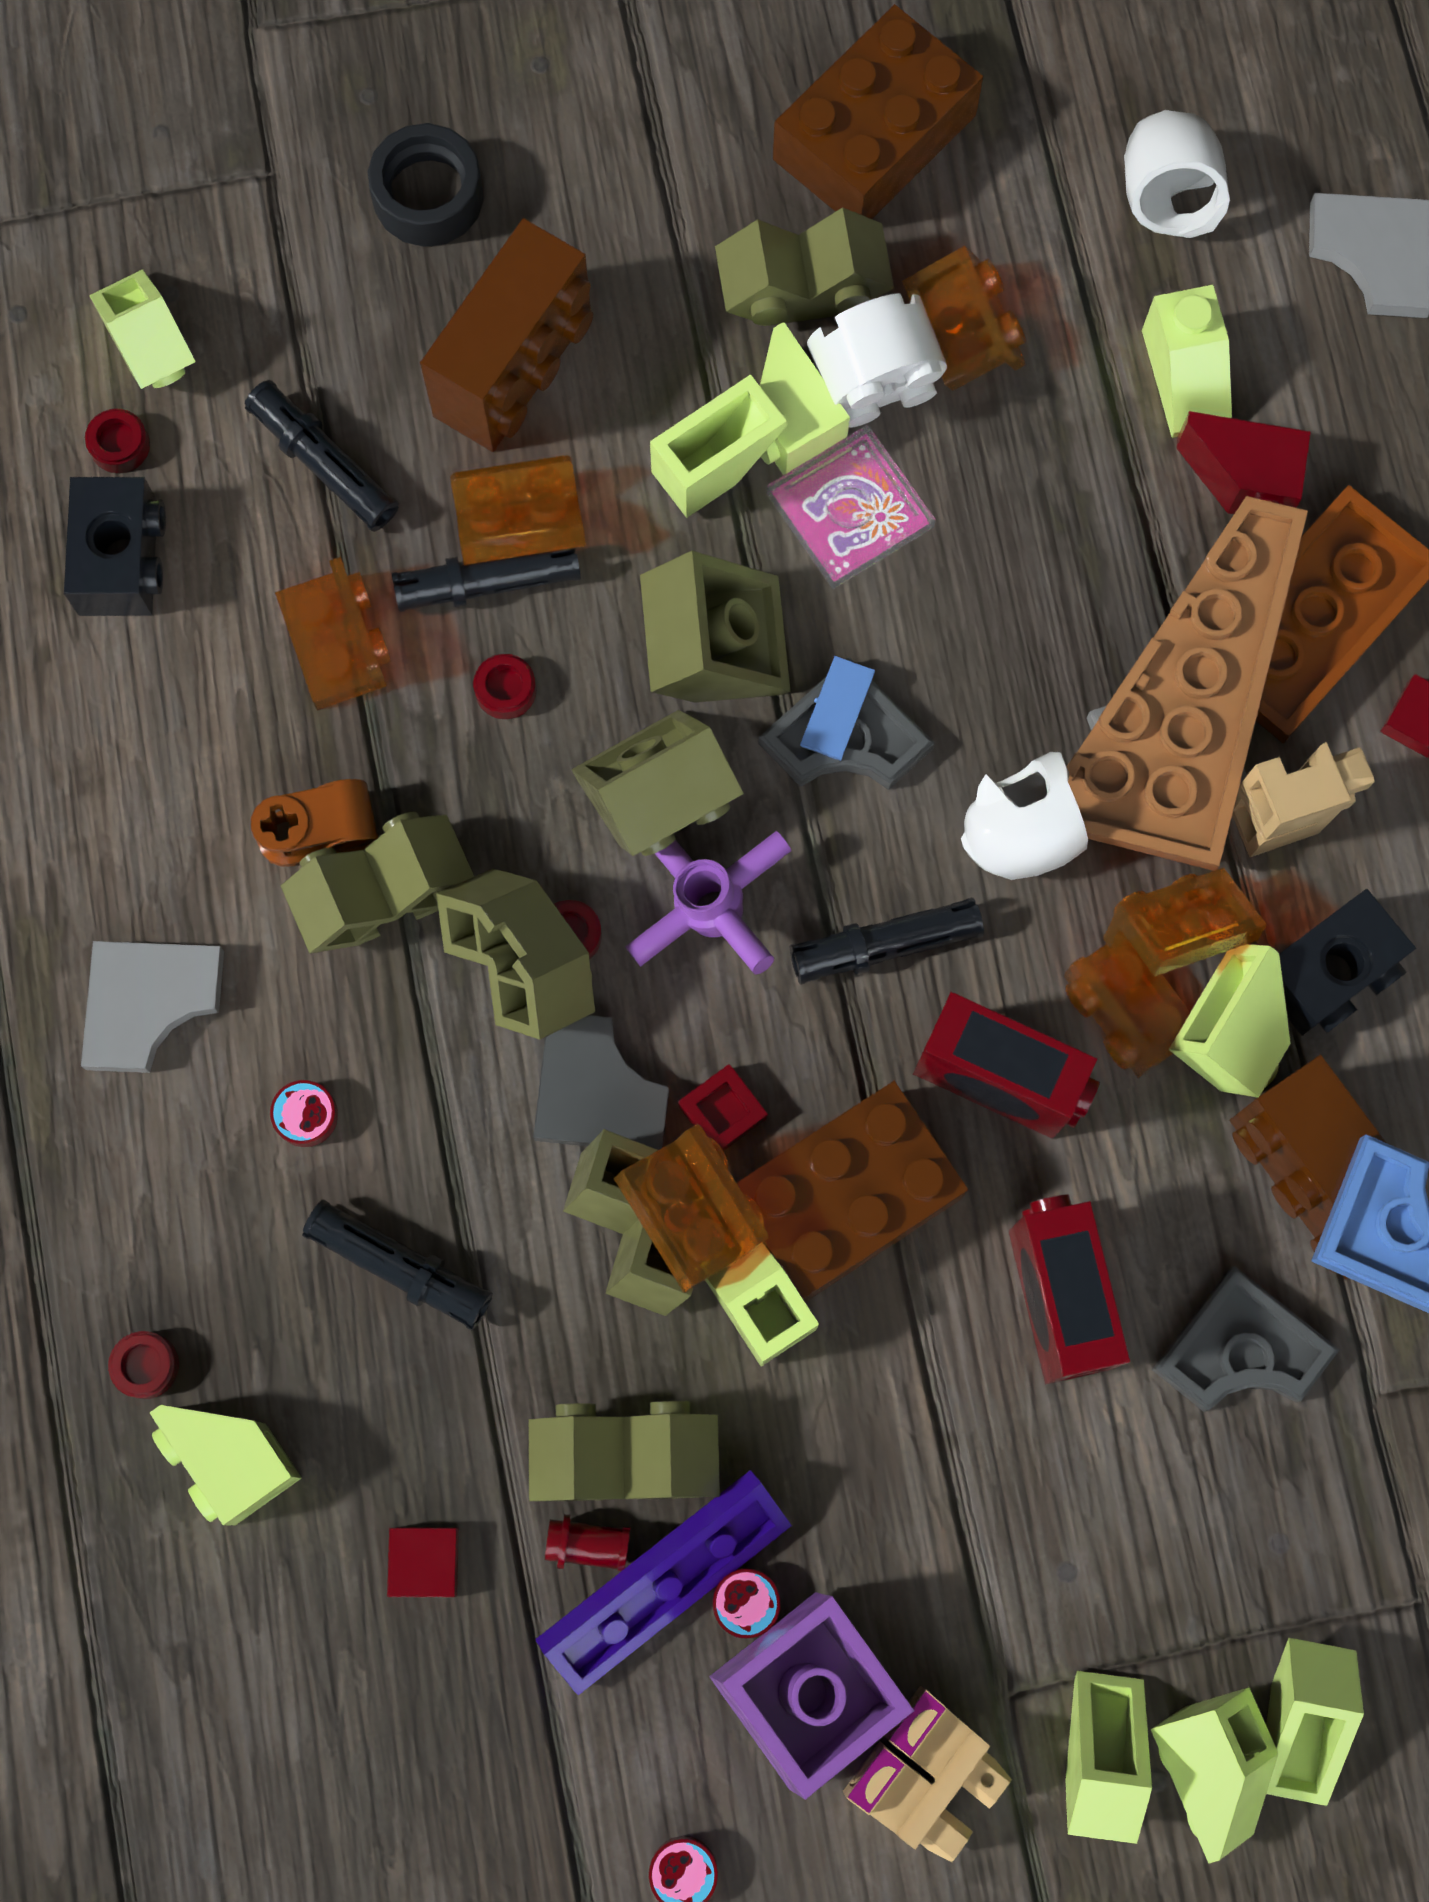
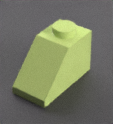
(143, 330)
(1189, 354)
(803, 400)
(715, 445)
(1238, 1023)
(1313, 1718)
(1108, 1758)

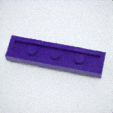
(663, 1583)

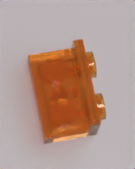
(968, 316)
(517, 509)
(331, 636)
(1185, 921)
(1129, 1004)
(693, 1208)

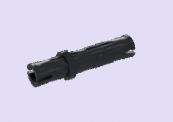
(302, 437)
(459, 582)
(872, 944)
(418, 1276)

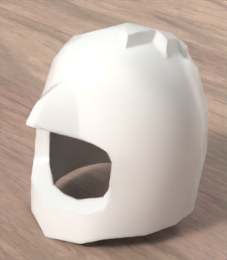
(1169, 156)
(1025, 821)

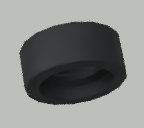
(423, 144)

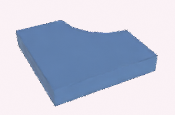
(1381, 1224)

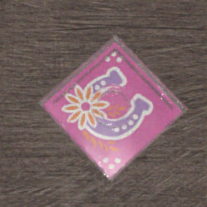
(850, 506)

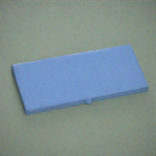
(837, 708)

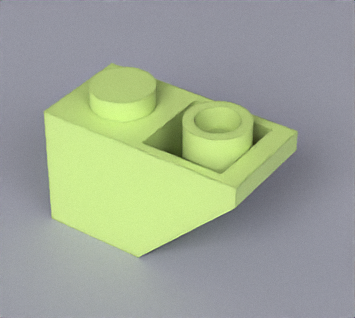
(763, 1304)
(229, 1458)
(1220, 1767)

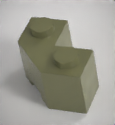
(805, 276)
(349, 894)
(531, 953)
(639, 1269)
(623, 1457)

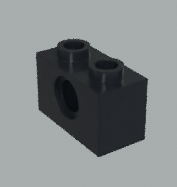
(98, 515)
(1361, 936)

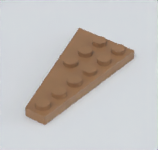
(1179, 728)

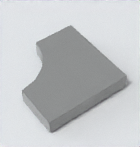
(1380, 245)
(141, 996)

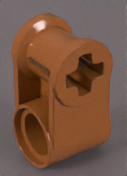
(319, 818)

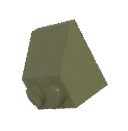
(713, 630)
(659, 783)

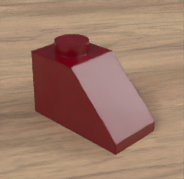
(1245, 459)

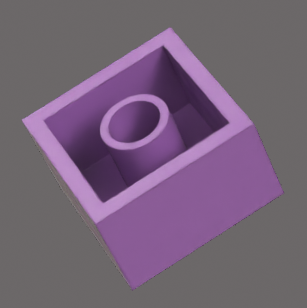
(811, 1694)

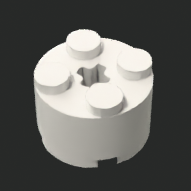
(879, 357)

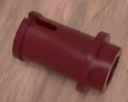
(586, 1544)

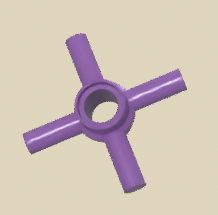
(718, 918)

